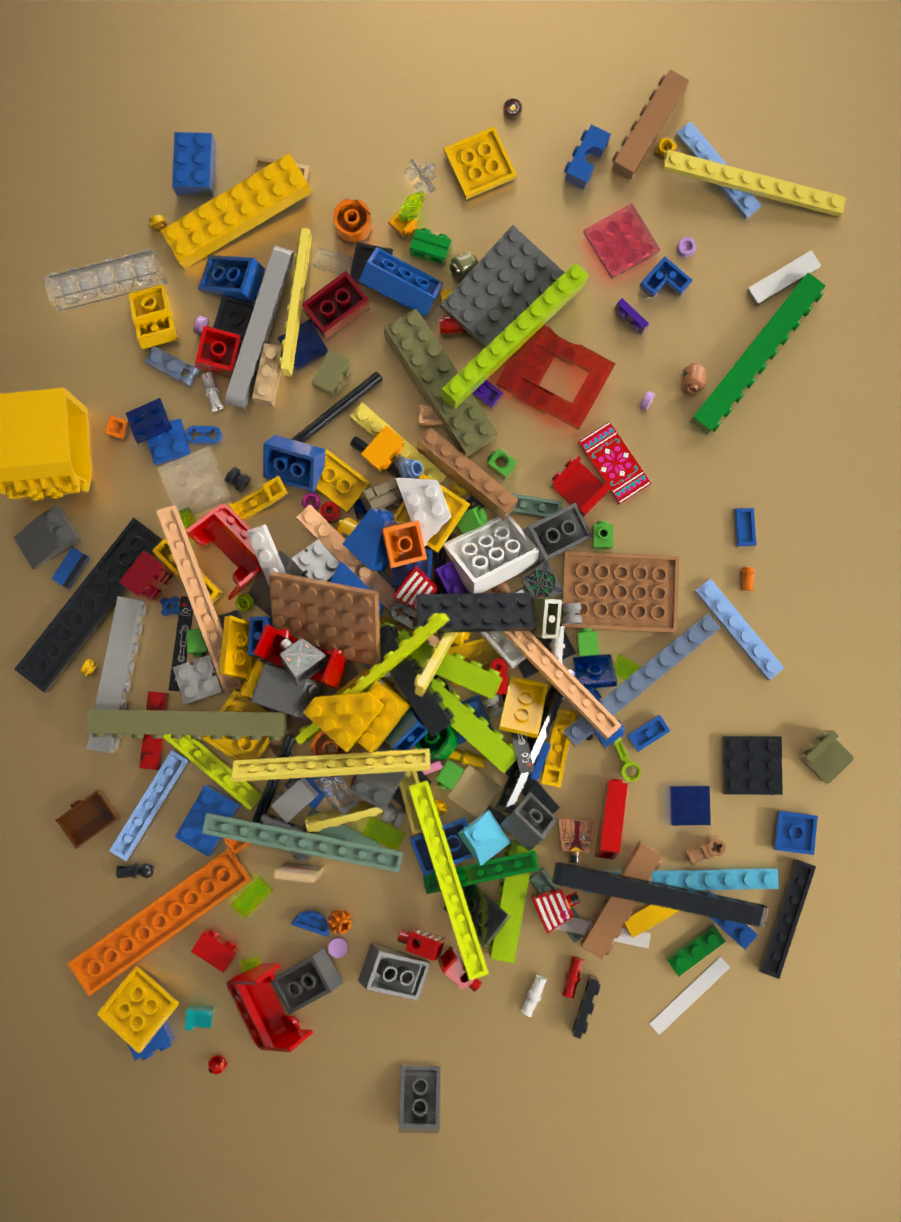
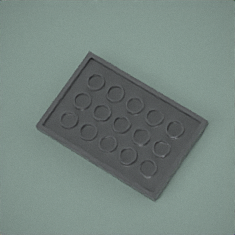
(501, 286)

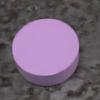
(686, 247)
(199, 323)
(647, 400)
(338, 947)

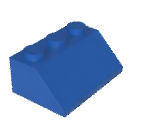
(293, 461)

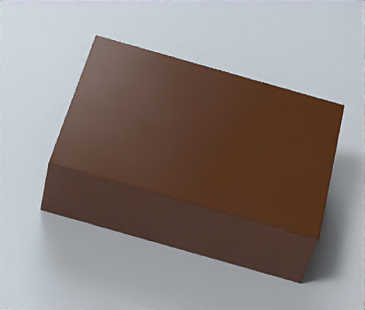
(87, 818)

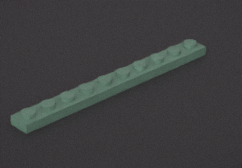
(302, 842)

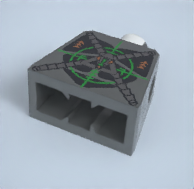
(541, 582)
(301, 660)

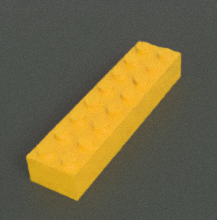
(236, 211)

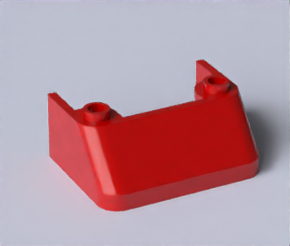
(229, 534)
(270, 650)
(262, 1011)

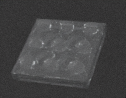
(195, 481)

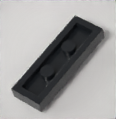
(586, 1007)

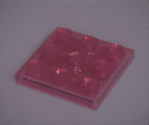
(621, 241)

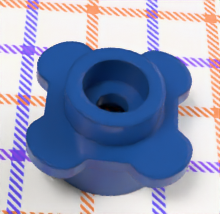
(166, 602)

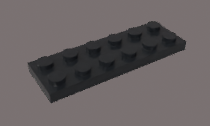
(478, 611)

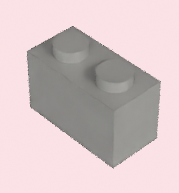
(295, 799)

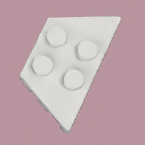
(425, 504)

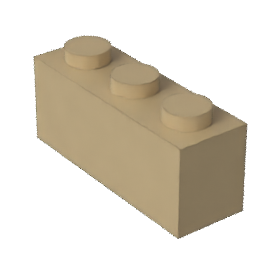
(268, 375)

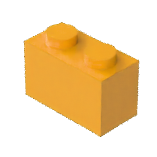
(383, 449)

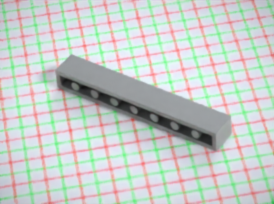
(118, 665)

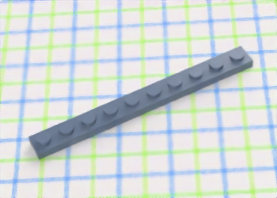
(646, 675)

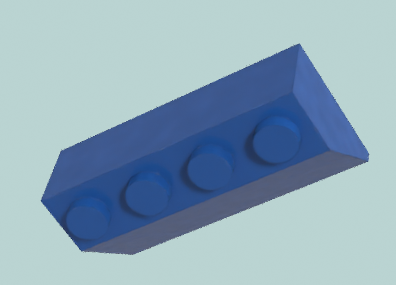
(400, 281)

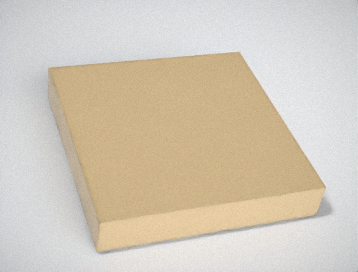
(474, 791)

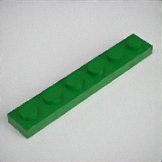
(489, 871)

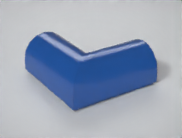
(665, 273)

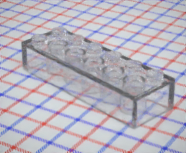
(104, 280)

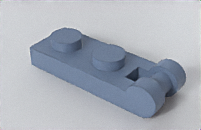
(171, 366)

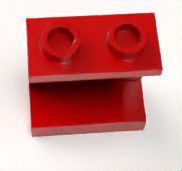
(579, 486)

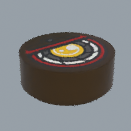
(512, 108)

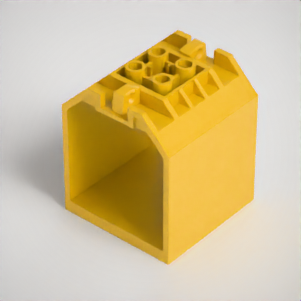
(43, 444)

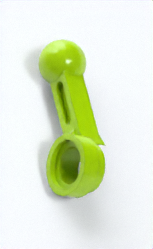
(626, 762)

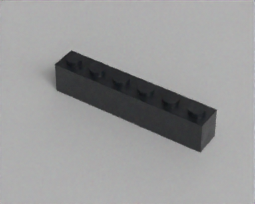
(429, 706)

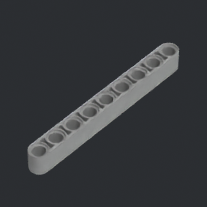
(259, 326)

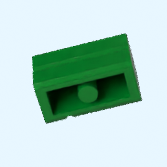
(430, 246)

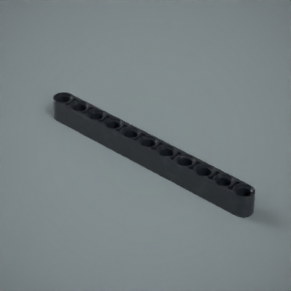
(660, 894)

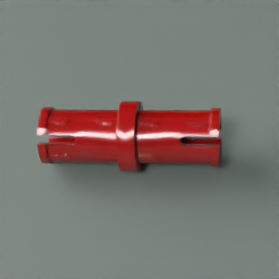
(573, 977)

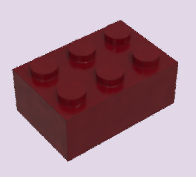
(335, 305)
(147, 577)

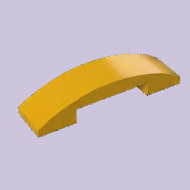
(259, 499)
(557, 753)

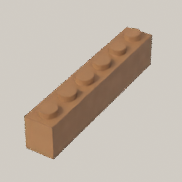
(650, 124)
(467, 474)
(615, 910)

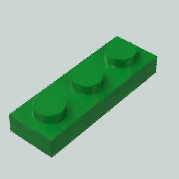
(696, 950)

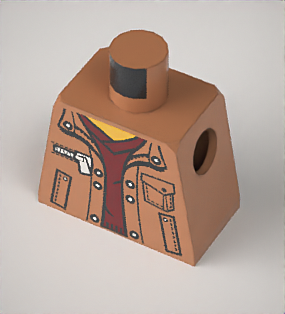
(575, 836)

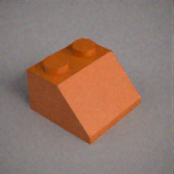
(404, 543)

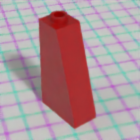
(611, 820)

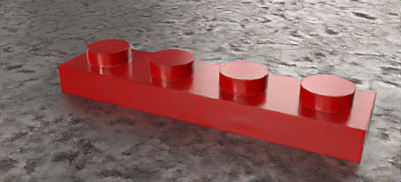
(152, 747)

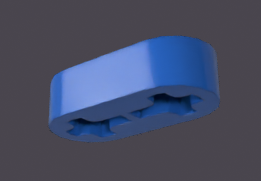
(204, 440)

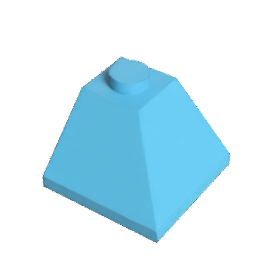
(484, 837)

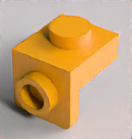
(403, 228)

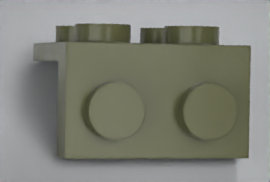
(827, 756)

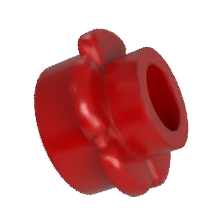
(217, 1064)

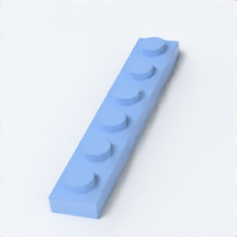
(701, 148)
(739, 629)
(149, 805)

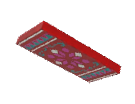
(614, 462)

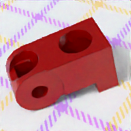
(501, 666)

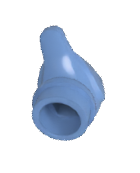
(408, 468)

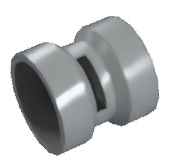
(572, 613)
(493, 707)
(393, 815)

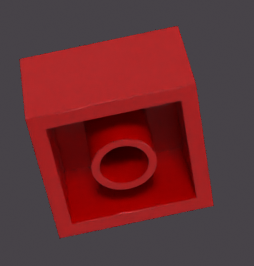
(217, 351)

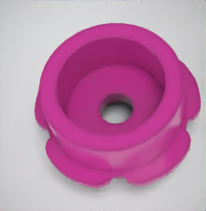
(311, 497)

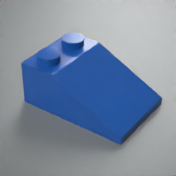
(232, 277)

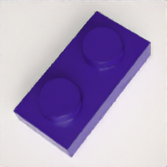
(627, 312)
(488, 394)
(450, 579)

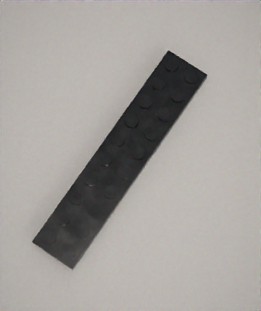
(85, 608)

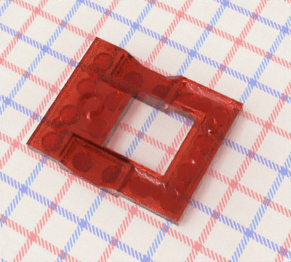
(530, 364)

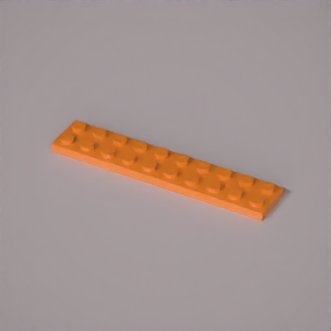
(159, 921)

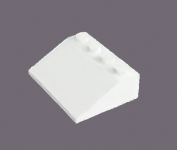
(491, 554)

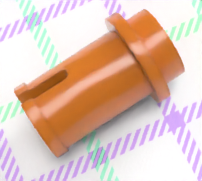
(748, 578)

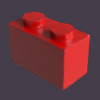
(215, 949)

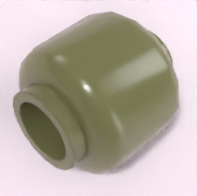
(462, 265)

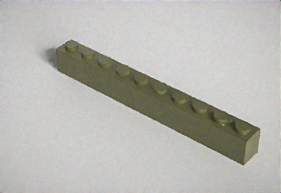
(186, 723)

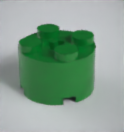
(442, 746)

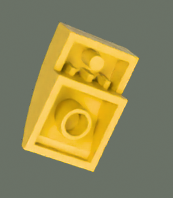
(152, 316)

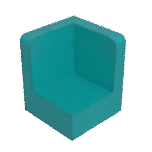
(198, 1017)

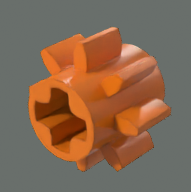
(339, 921)

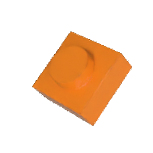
(116, 427)
(235, 845)

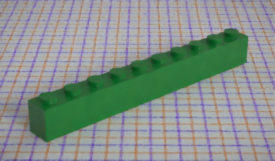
(757, 354)

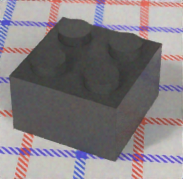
(529, 821)

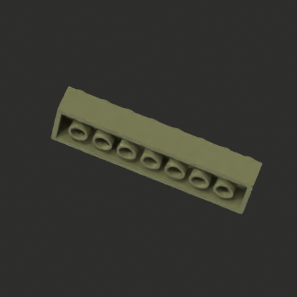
(431, 371)

